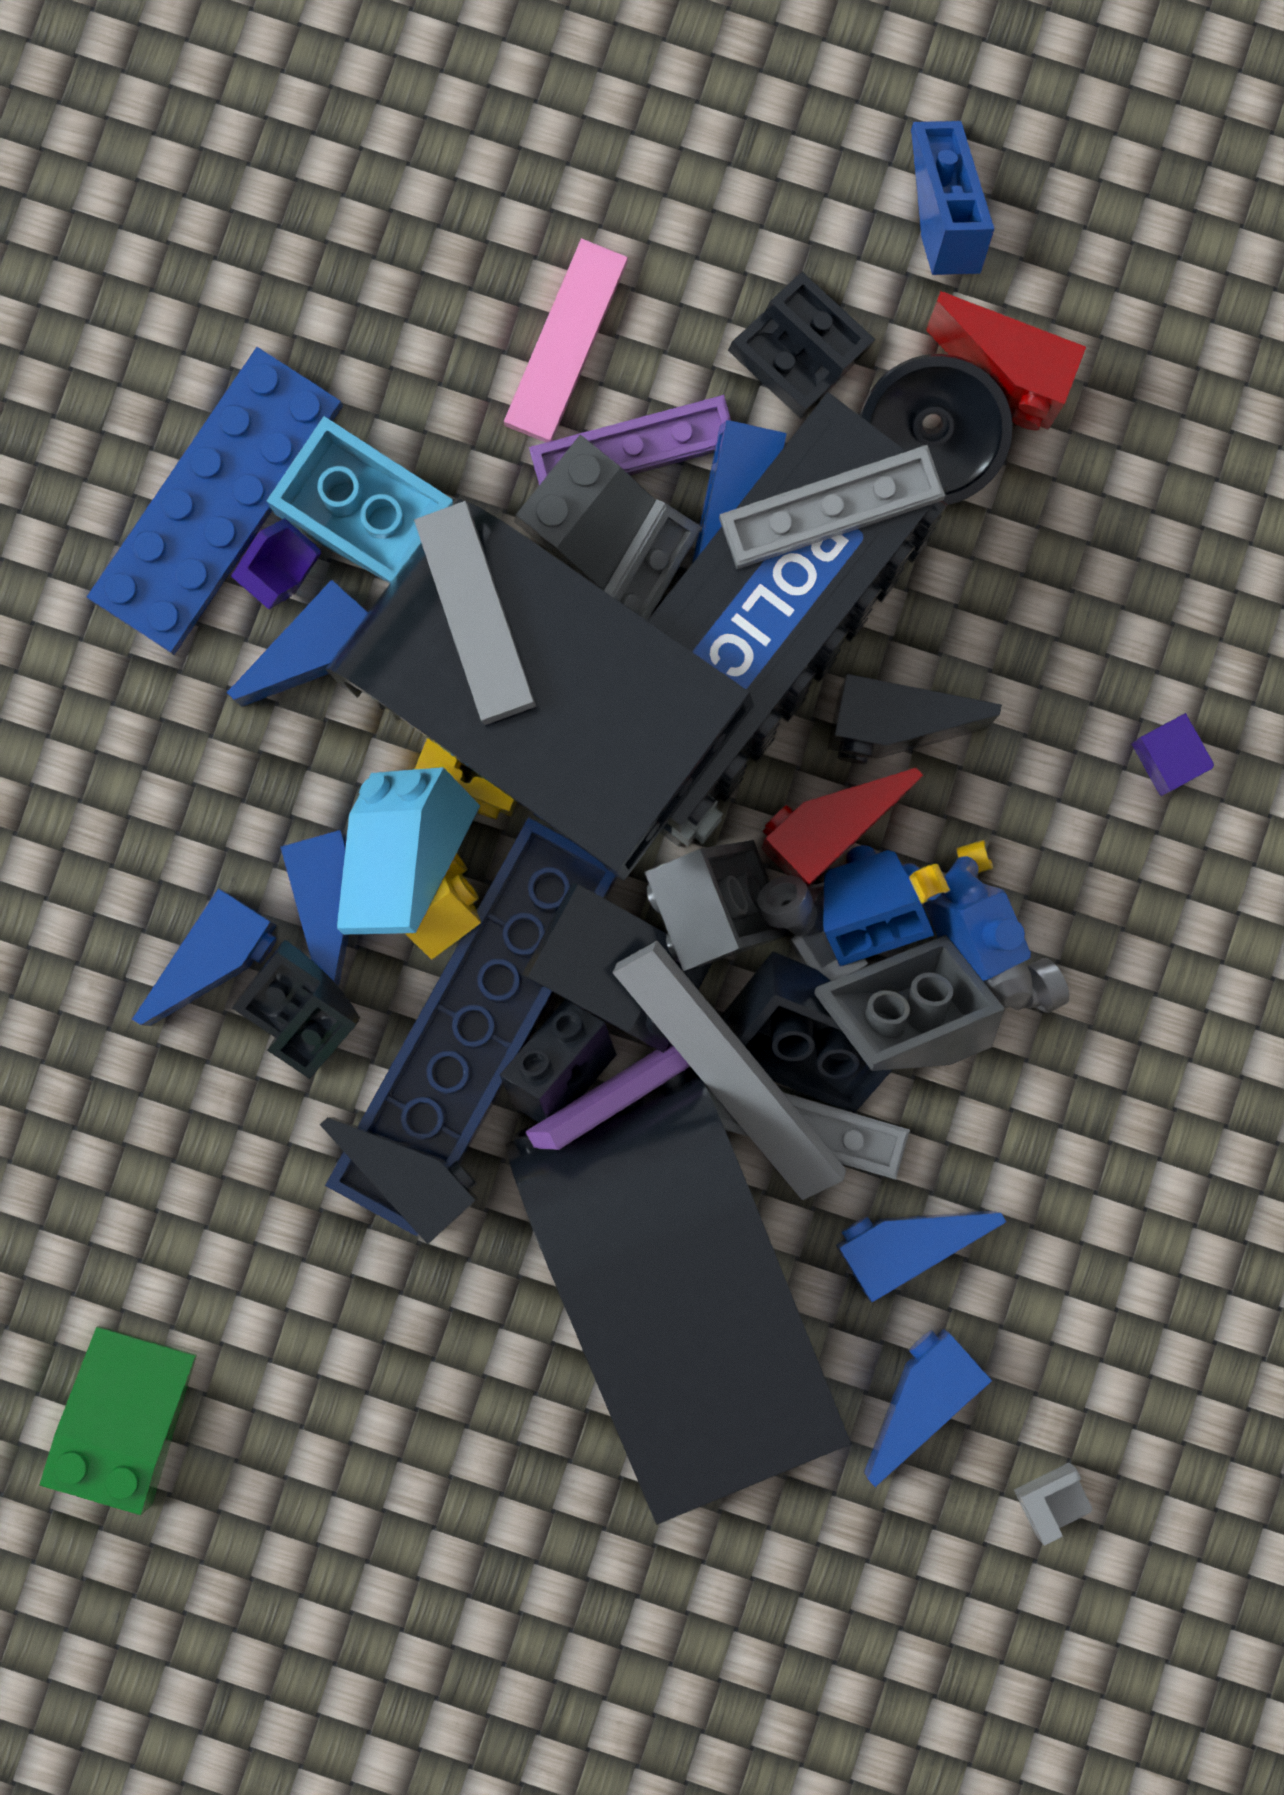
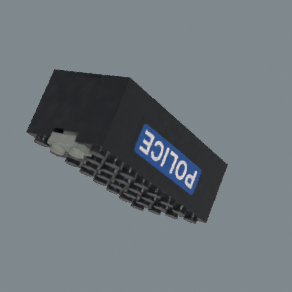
(789, 614)

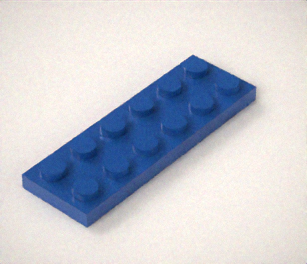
(212, 502)

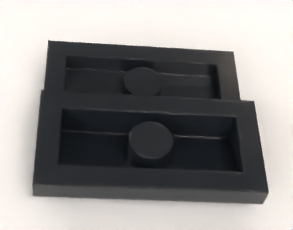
(801, 344)
(298, 1008)

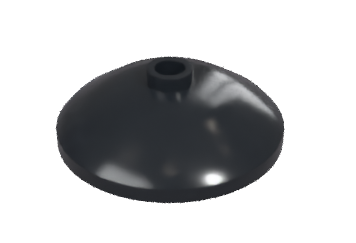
(973, 411)

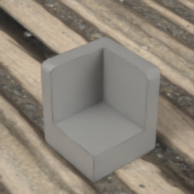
(817, 953)
(1053, 1502)

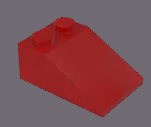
(1024, 360)
(824, 828)

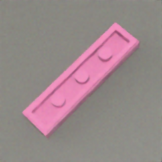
(565, 341)

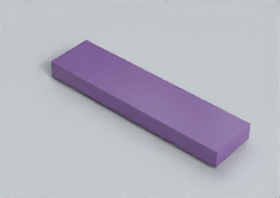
(647, 440)
(607, 1099)

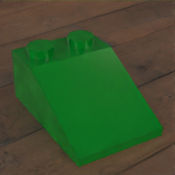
(119, 1421)

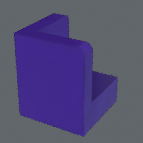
(276, 563)
(1173, 754)

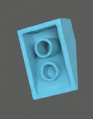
(355, 500)
(400, 848)

